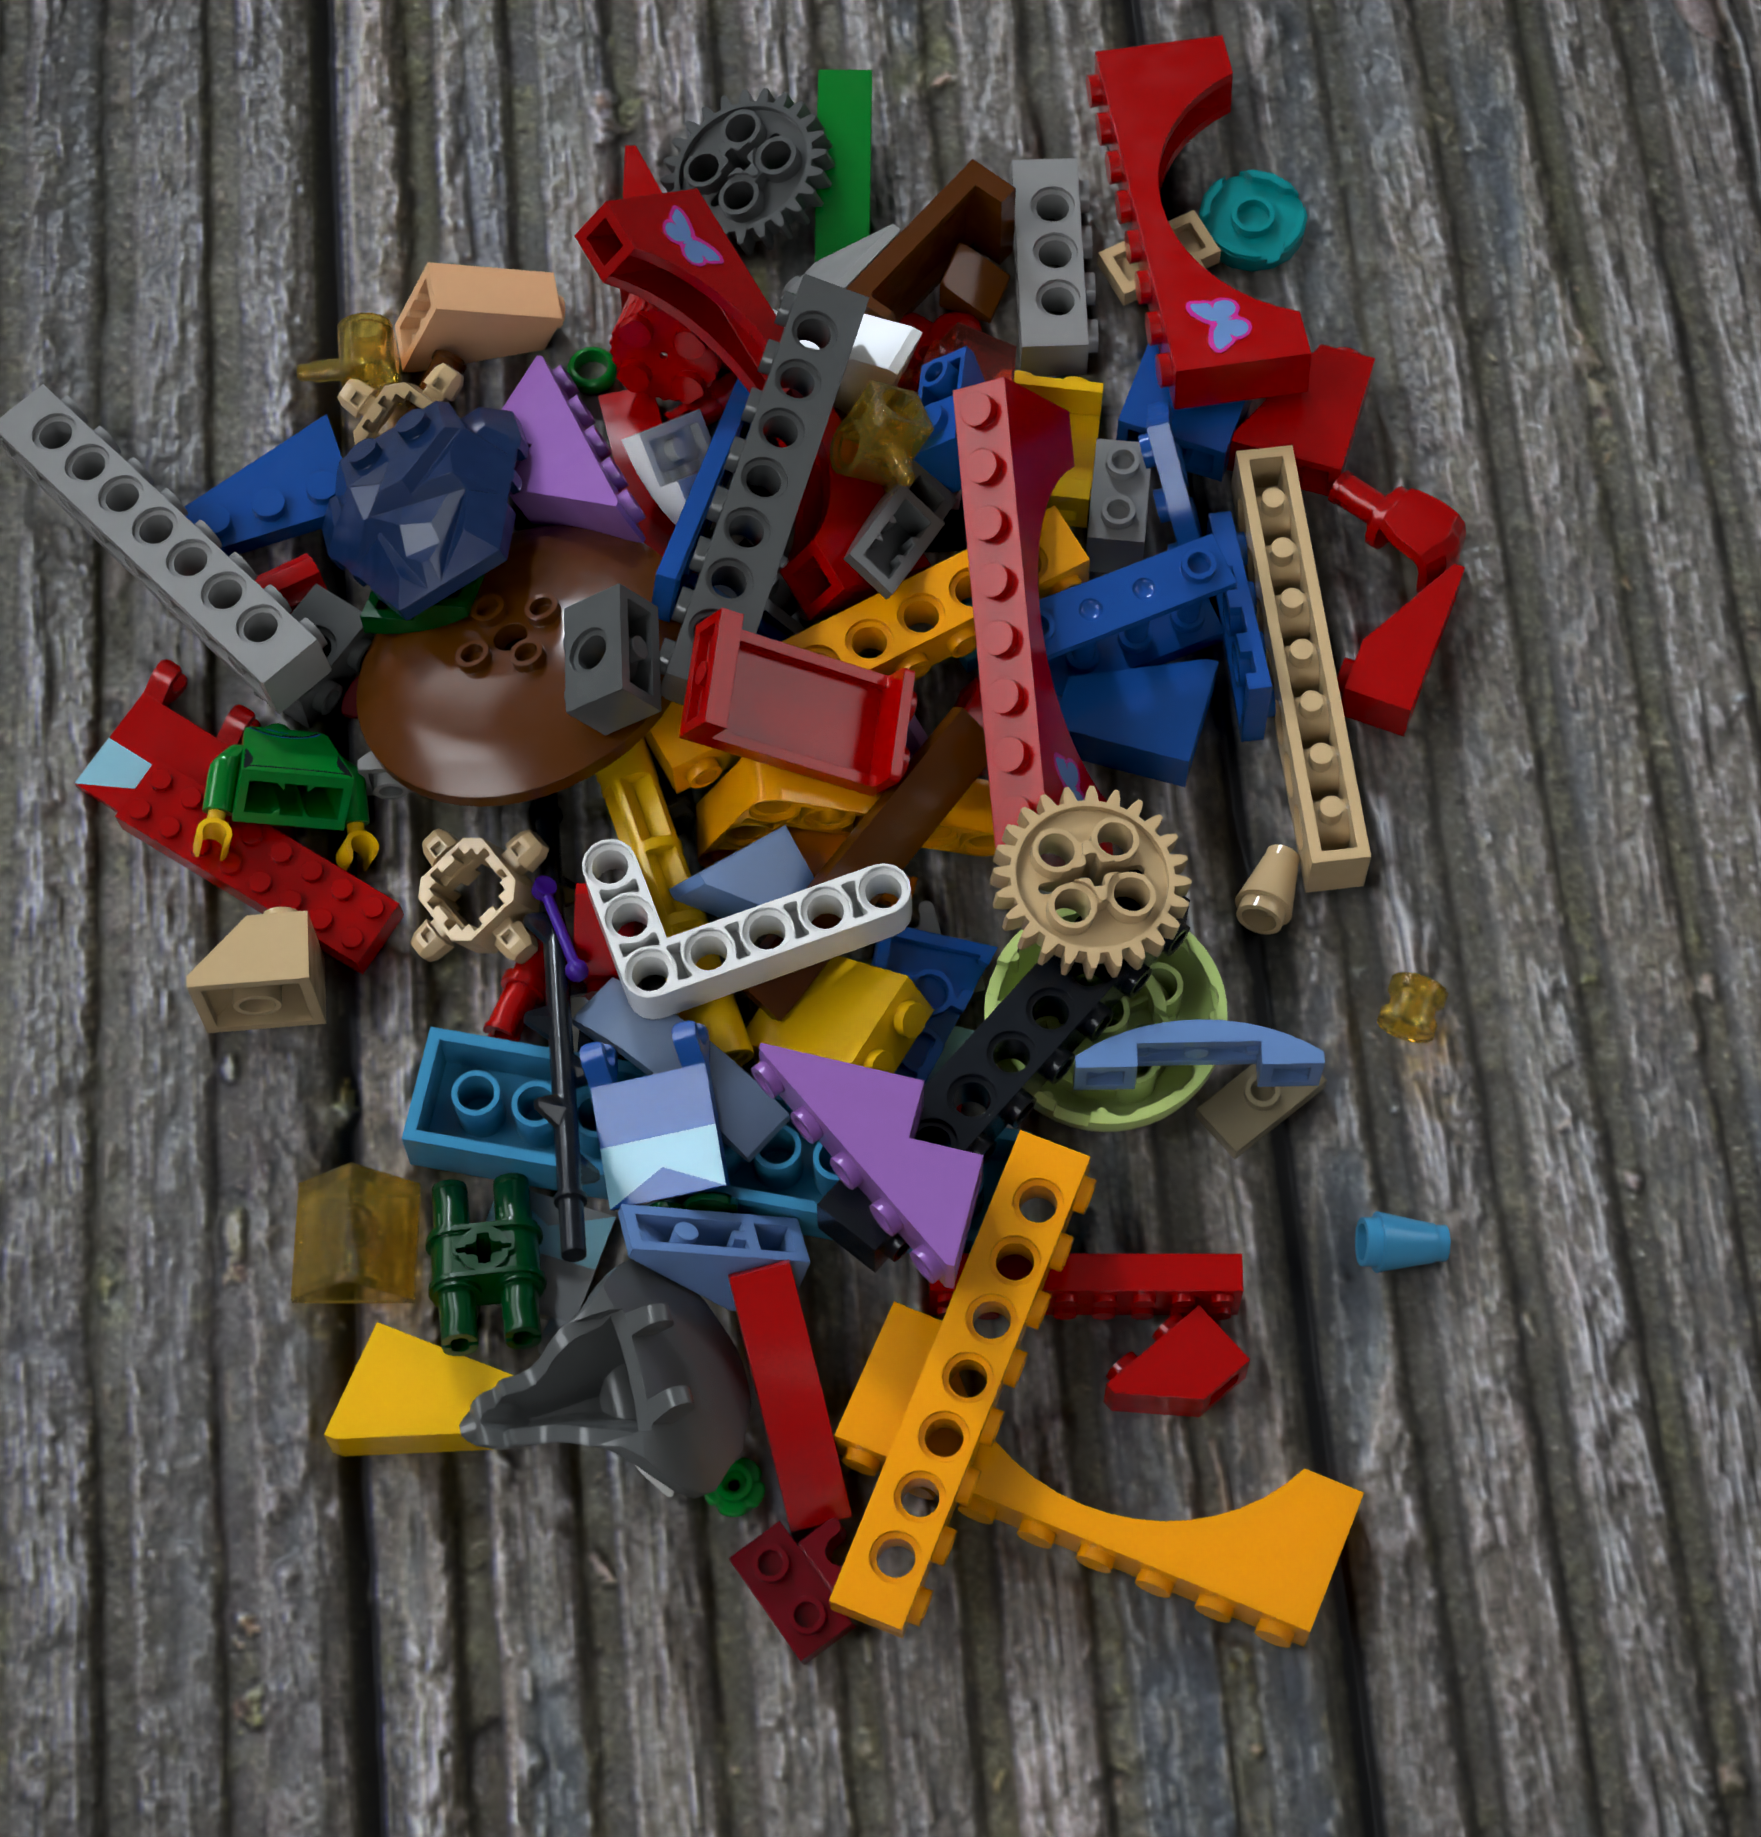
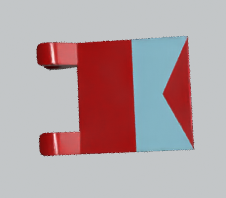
(158, 732)

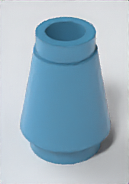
(1399, 1242)

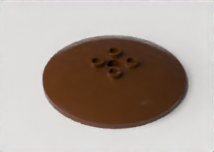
(491, 723)

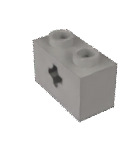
(1117, 506)

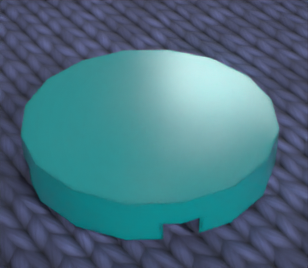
(1254, 219)

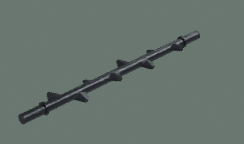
(555, 1024)

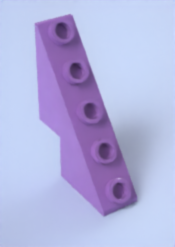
(565, 461)
(870, 1131)

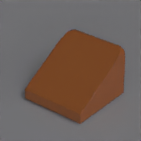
(973, 284)

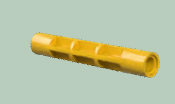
(646, 826)

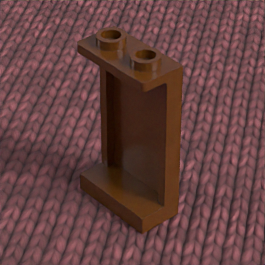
(969, 210)

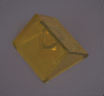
(356, 1237)

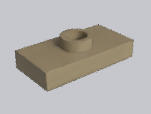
(1246, 1113)

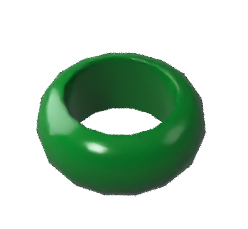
(587, 355)

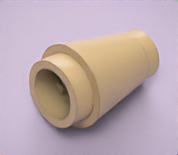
(1269, 891)

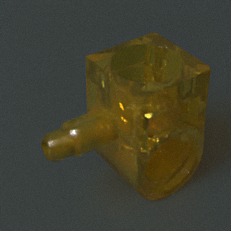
(364, 353)
(881, 436)

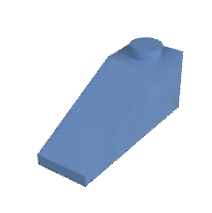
(706, 1246)

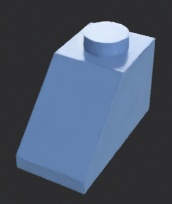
(748, 877)

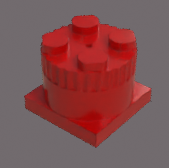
(661, 354)

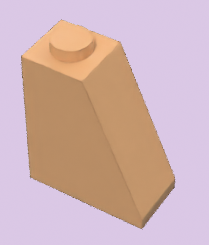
(477, 314)

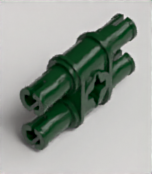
(485, 1264)

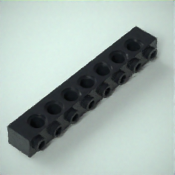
(1007, 1096)

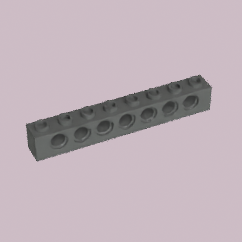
(831, 321)

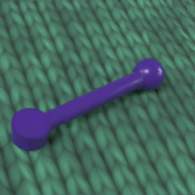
(544, 890)

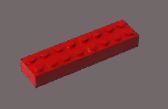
(262, 867)
(1125, 1285)

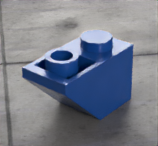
(936, 387)

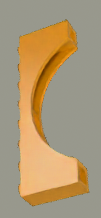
(1247, 1564)

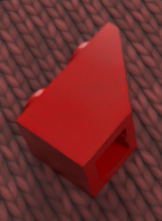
(1181, 1372)

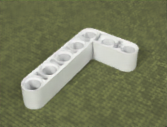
(734, 935)

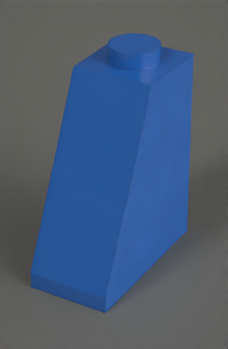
(1141, 717)

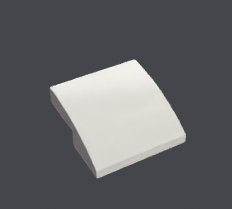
(670, 459)

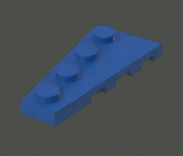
(1242, 641)

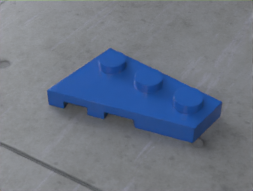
(1162, 452)
(274, 495)
(945, 974)

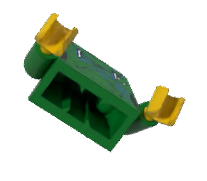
(287, 781)

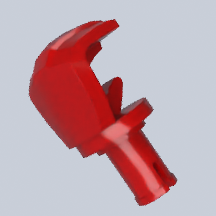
(1409, 520)

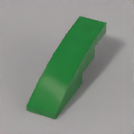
(846, 115)

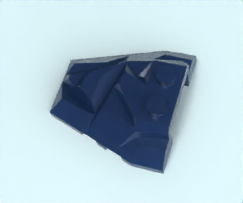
(426, 504)

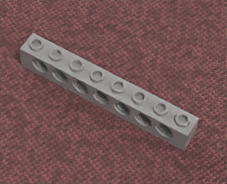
(164, 549)

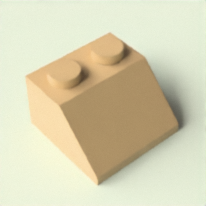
(262, 975)

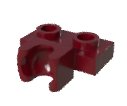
(796, 1584)

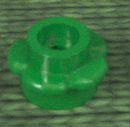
(746, 1497)

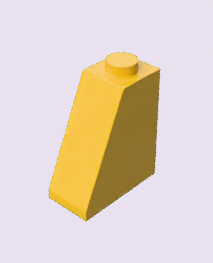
(407, 1398)

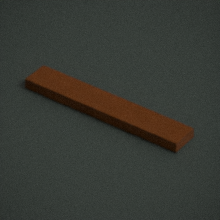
(891, 833)

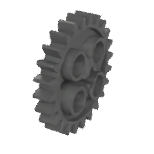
(754, 166)

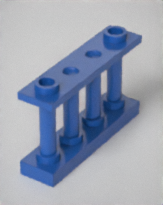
(1137, 613)

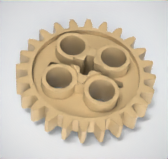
(1106, 928)

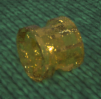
(1412, 1007)

